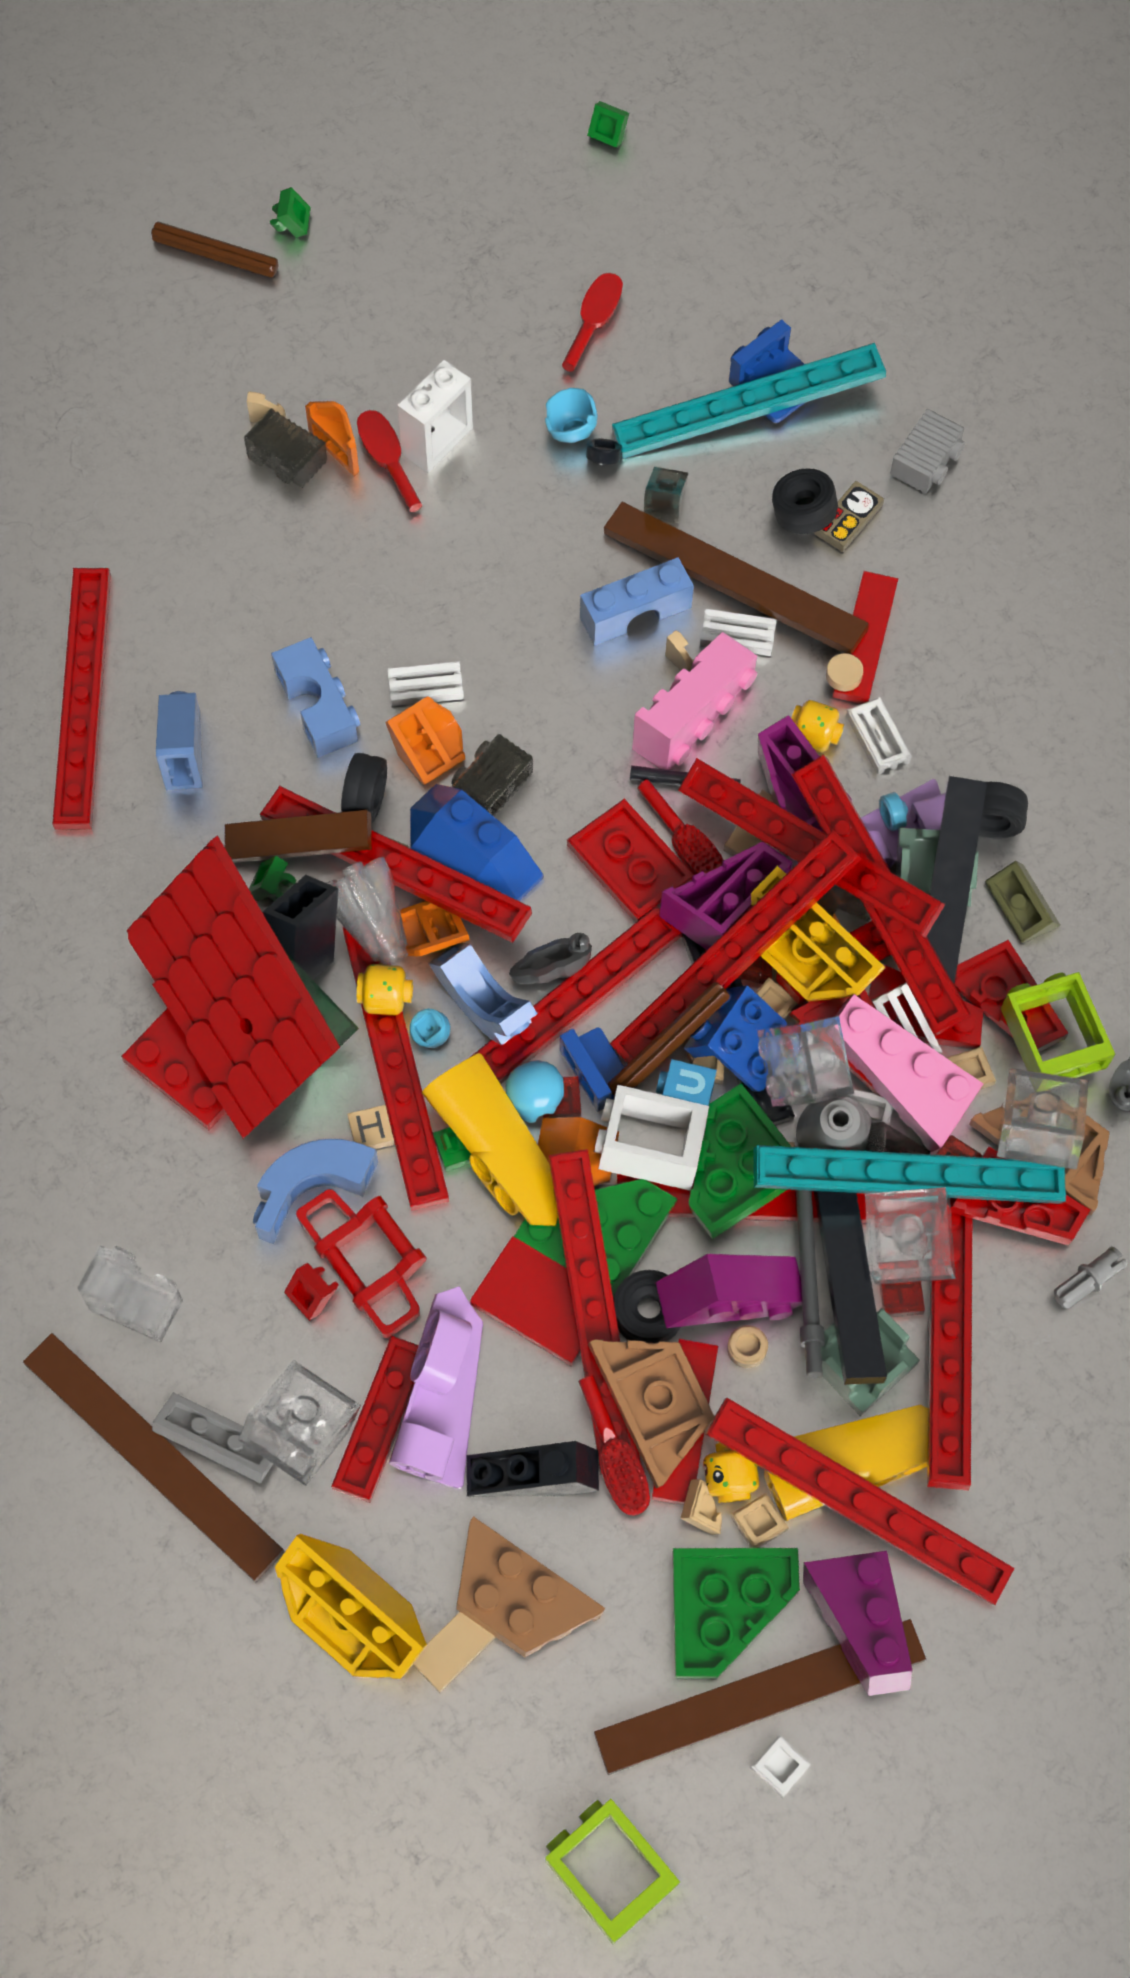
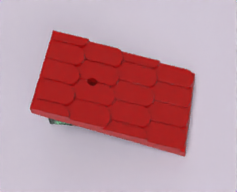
(235, 990)

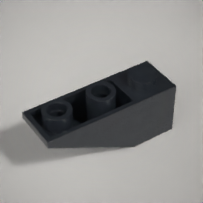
(534, 1471)

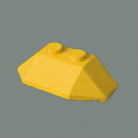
(818, 953)
(349, 1609)

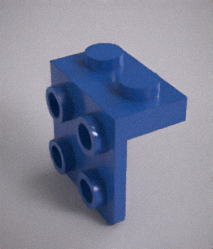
(765, 357)
(734, 1037)

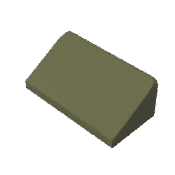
(1022, 902)

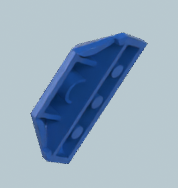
(472, 841)

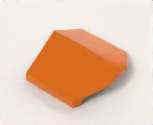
(332, 425)
(427, 739)
(431, 929)
(570, 1135)

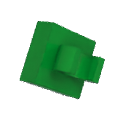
(608, 124)
(291, 213)
(268, 878)
(451, 1149)

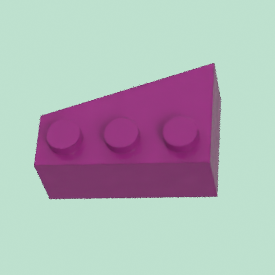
(781, 753)
(719, 898)
(730, 1289)
(865, 1616)

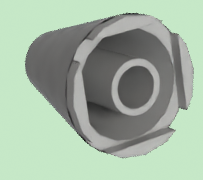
(818, 1129)

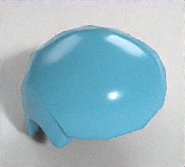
(571, 415)
(535, 1089)

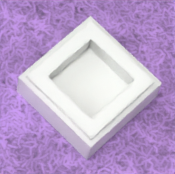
(780, 1766)

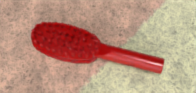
(595, 311)
(385, 450)
(688, 842)
(618, 1461)

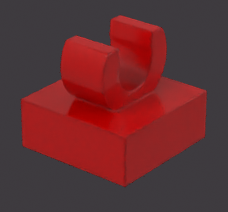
(309, 1290)

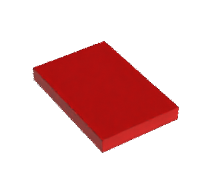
(629, 859)
(531, 1299)

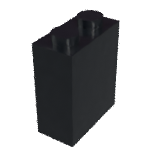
(306, 923)

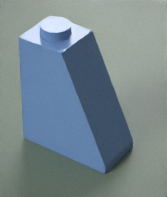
(179, 741)

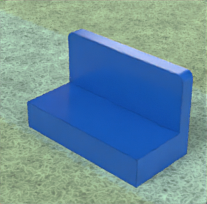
(593, 1062)

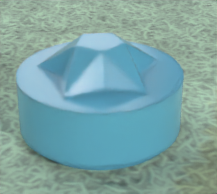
(893, 811)
(430, 1028)

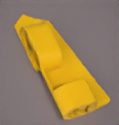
(497, 1138)
(873, 1448)

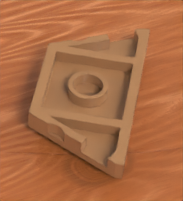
(1080, 1183)
(656, 1400)
(517, 1594)

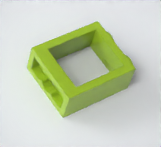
(1056, 987)
(643, 1903)

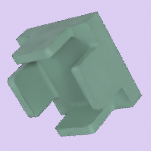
(917, 855)
(897, 1357)

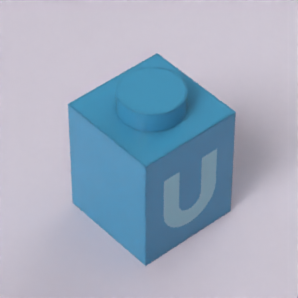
(687, 1082)

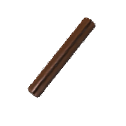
(215, 249)
(670, 1037)

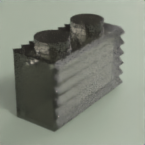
(285, 448)
(494, 773)

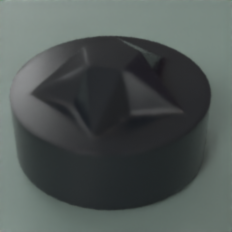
(603, 451)

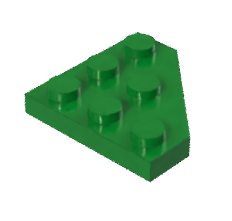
(725, 1168)
(629, 1223)
(726, 1602)

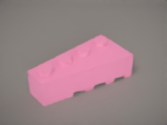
(693, 702)
(908, 1073)

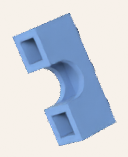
(611, 607)
(304, 671)

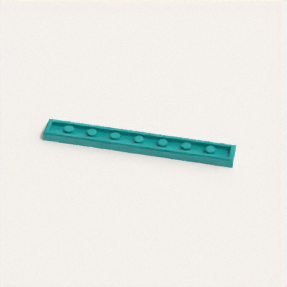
(749, 400)
(888, 1172)

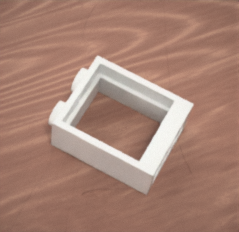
(437, 418)
(649, 1163)

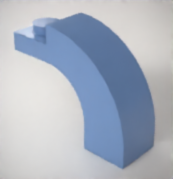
(480, 995)
(310, 1166)

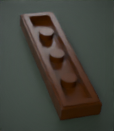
(299, 836)

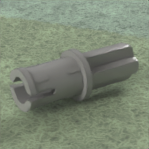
(1089, 1278)

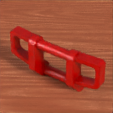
(358, 1223)

